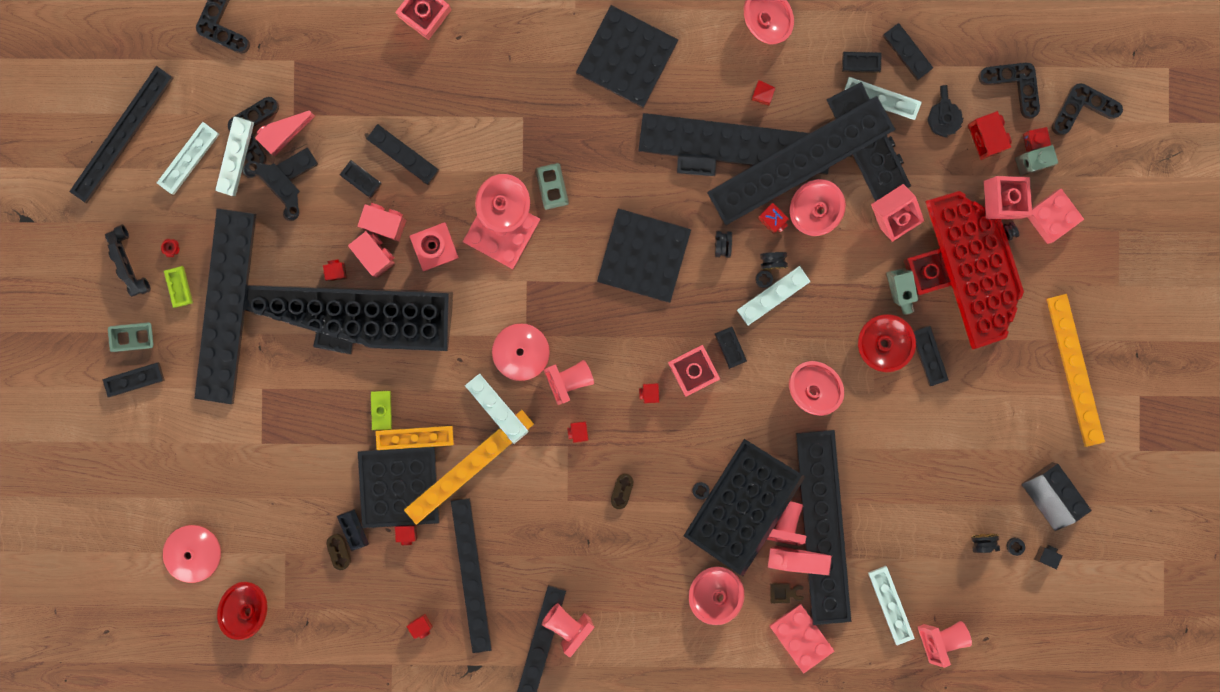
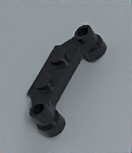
(278, 184)
(124, 269)

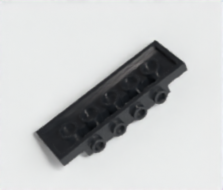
(877, 161)

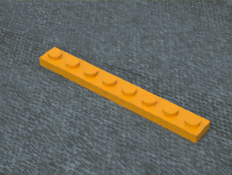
(1075, 370)
(462, 472)

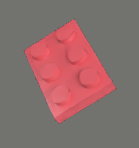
(801, 638)

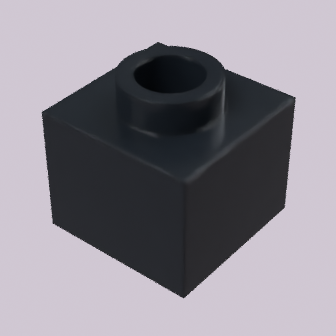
(1048, 556)

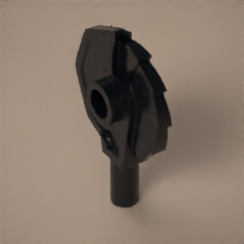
(945, 117)

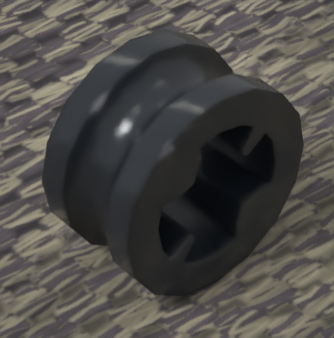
(1011, 230)
(760, 283)
(705, 493)
(1020, 551)

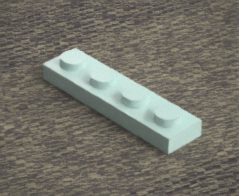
(890, 100)
(234, 156)
(188, 158)
(773, 295)
(496, 408)
(891, 605)

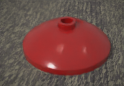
(900, 342)
(235, 608)

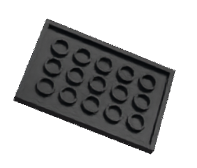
(744, 507)

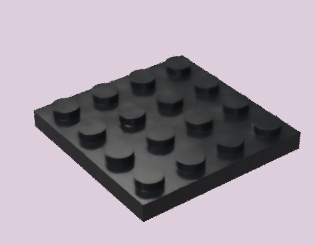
(627, 56)
(644, 255)
(392, 482)

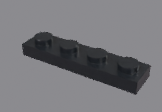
(402, 154)

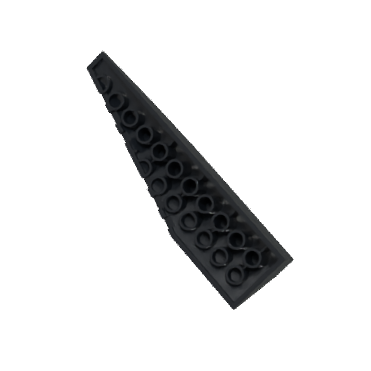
(360, 314)

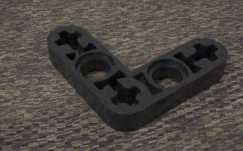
(213, 22)
(1021, 80)
(1079, 102)
(262, 103)

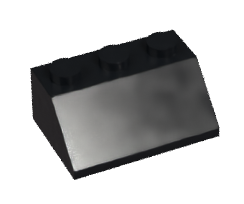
(1056, 496)

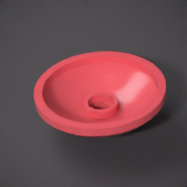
(769, 20)
(809, 201)
(512, 207)
(534, 357)
(822, 382)
(204, 553)
(706, 591)

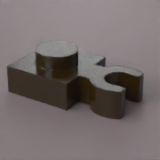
(782, 593)

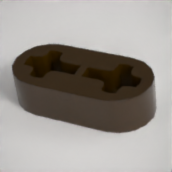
(626, 493)
(342, 550)

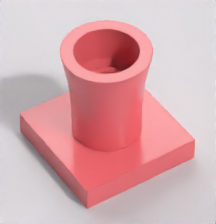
(441, 254)
(568, 380)
(786, 526)
(572, 631)
(938, 642)

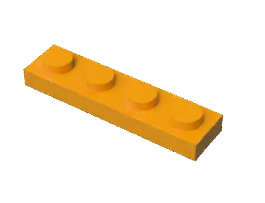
(414, 438)

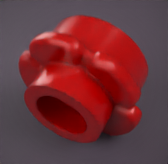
(165, 247)

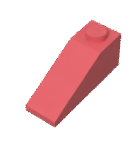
(280, 133)
(799, 560)

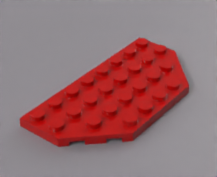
(978, 266)

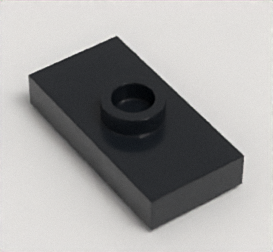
(861, 62)
(696, 164)
(360, 179)
(331, 343)
(730, 347)
(352, 530)

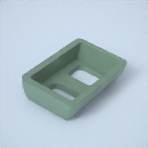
(545, 186)
(132, 330)

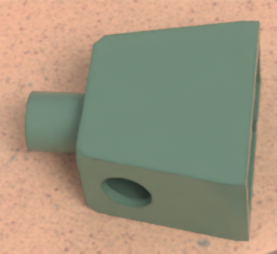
(1037, 160)
(899, 282)

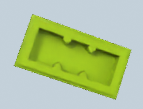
(178, 287)
(381, 410)

